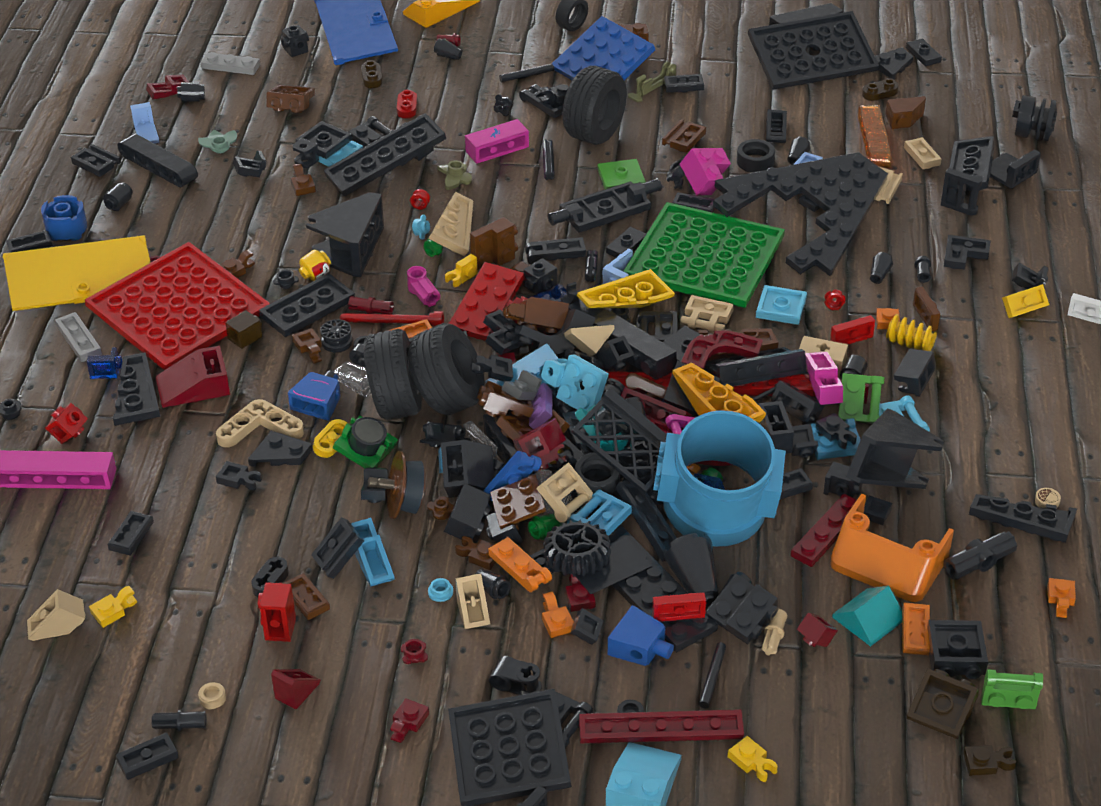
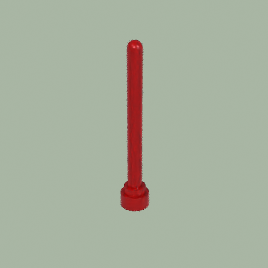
(434, 318)

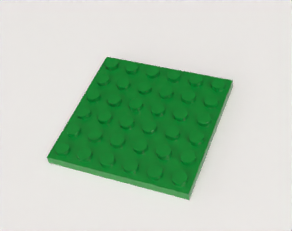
(707, 253)

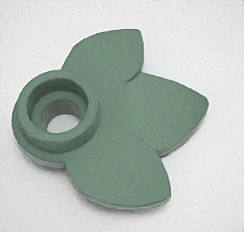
(218, 142)

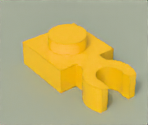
(750, 756)

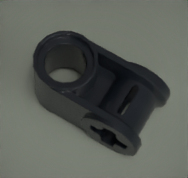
(513, 675)

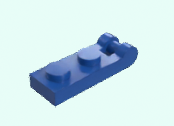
(516, 469)

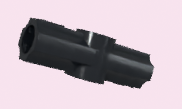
(980, 555)

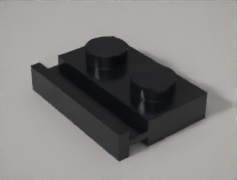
(95, 160)
(337, 547)

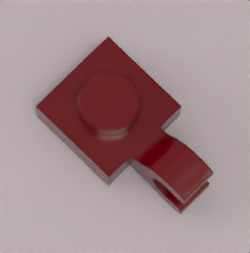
(551, 456)
(578, 596)
(408, 717)

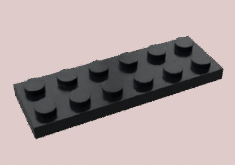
(384, 154)

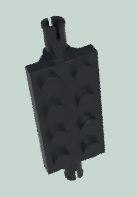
(606, 205)

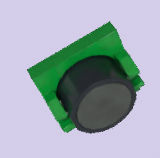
(367, 442)

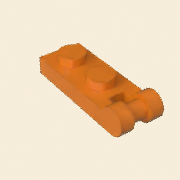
(519, 564)

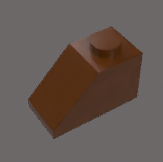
(904, 111)

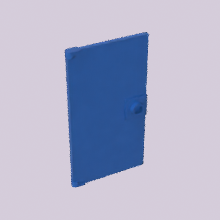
(355, 29)

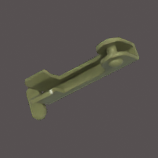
(645, 86)

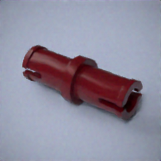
(371, 305)

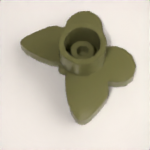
(455, 174)

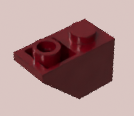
(541, 439)

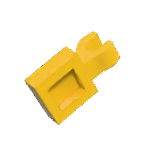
(464, 271)
(110, 608)

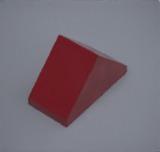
(293, 686)

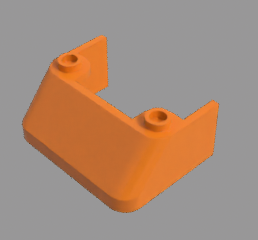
(885, 562)

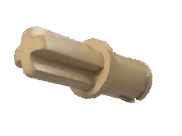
(774, 633)

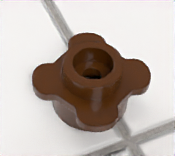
(440, 508)

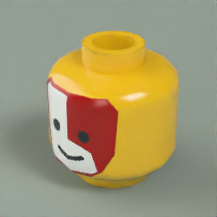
(314, 265)

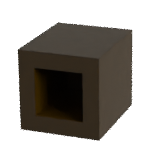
(244, 329)

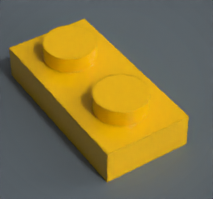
(1025, 301)

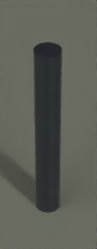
(526, 73)
(712, 675)

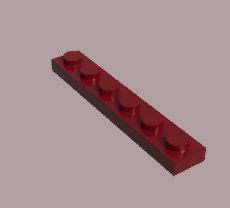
(661, 726)

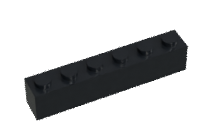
(650, 354)

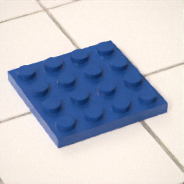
(607, 47)

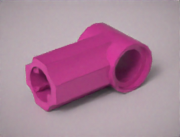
(422, 286)

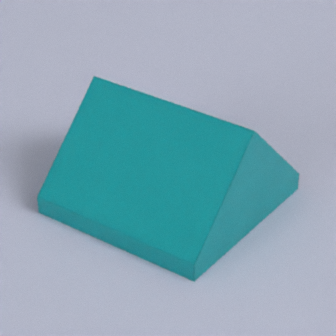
(871, 614)

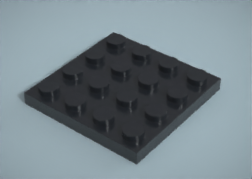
(508, 748)

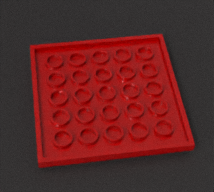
(175, 305)

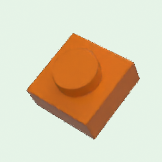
(884, 317)

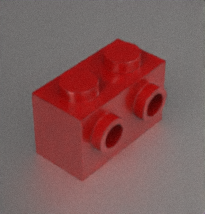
(277, 611)

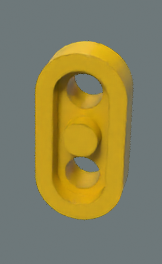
(328, 437)

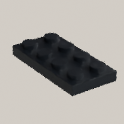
(974, 158)
(306, 305)

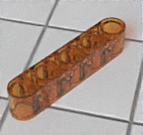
(874, 135)

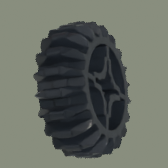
(577, 548)

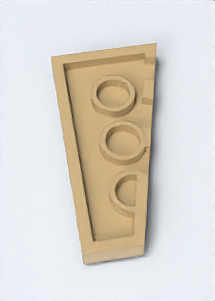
(454, 225)

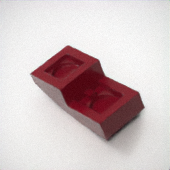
(166, 88)

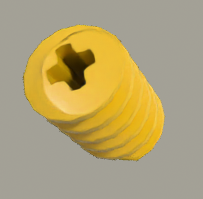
(910, 334)

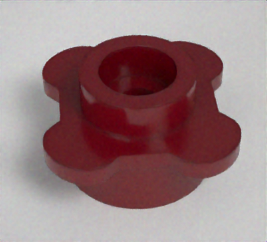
(414, 651)

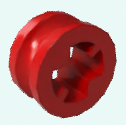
(424, 195)

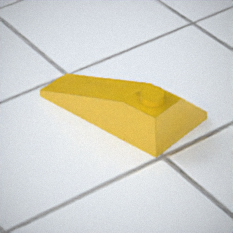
(628, 292)

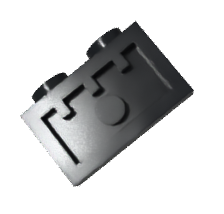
(1014, 171)

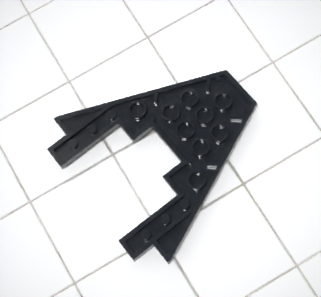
(838, 185)

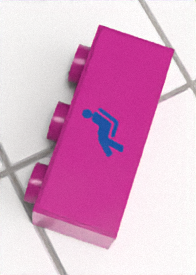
(497, 141)

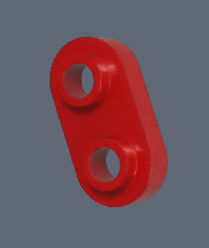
(407, 104)

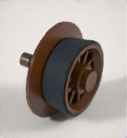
(404, 485)

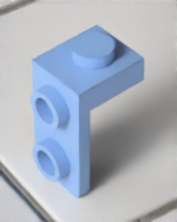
(144, 122)
(614, 270)

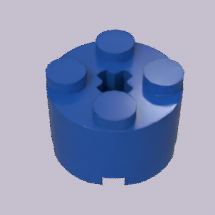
(64, 218)

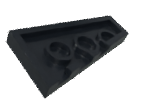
(1023, 516)

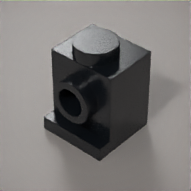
(838, 483)

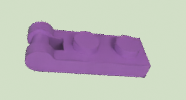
(542, 406)

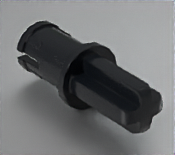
(179, 720)

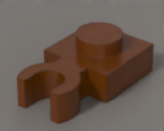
(477, 553)

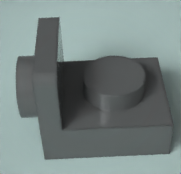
(524, 388)

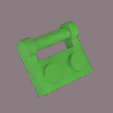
(854, 397)
(1011, 690)

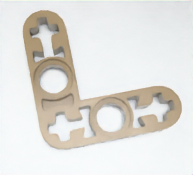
(231, 433)

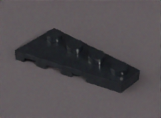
(135, 392)

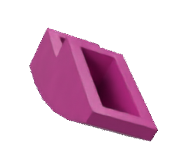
(824, 378)

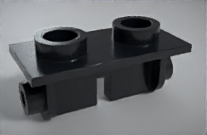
(436, 434)

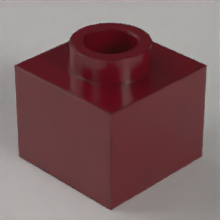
(816, 630)

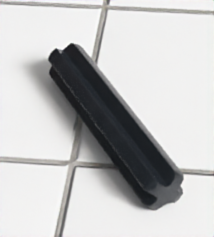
(548, 159)

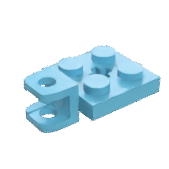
(569, 374)

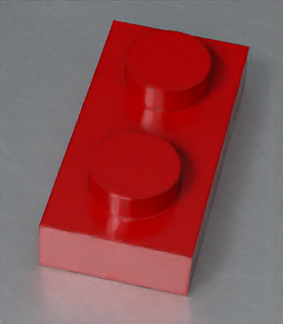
(853, 330)
(679, 607)

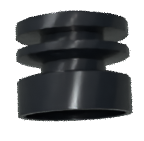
(1035, 118)

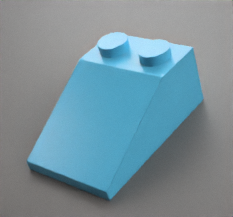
(642, 777)

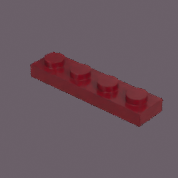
(823, 533)

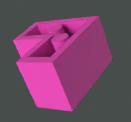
(704, 167)

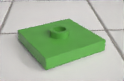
(620, 172)

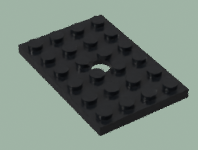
(837, 38)

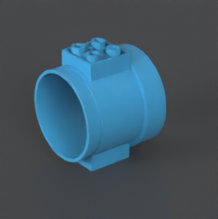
(701, 509)

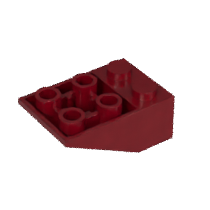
(194, 378)

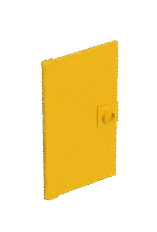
(71, 271)

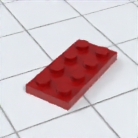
(487, 294)

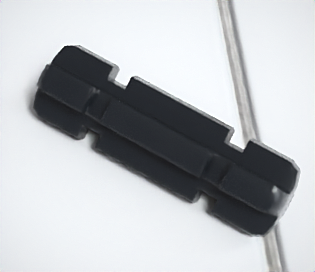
(591, 265)

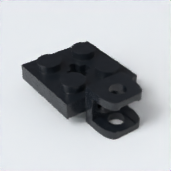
(320, 141)

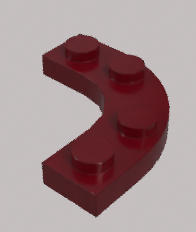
(704, 347)

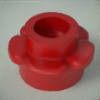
(834, 305)

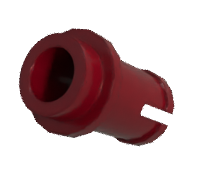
(454, 39)

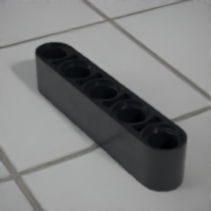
(157, 160)

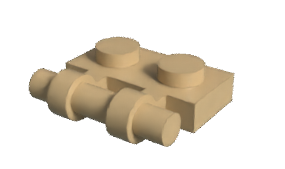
(706, 309)

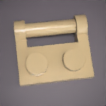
(559, 486)

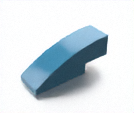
(372, 554)

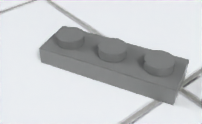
(230, 63)
(78, 336)

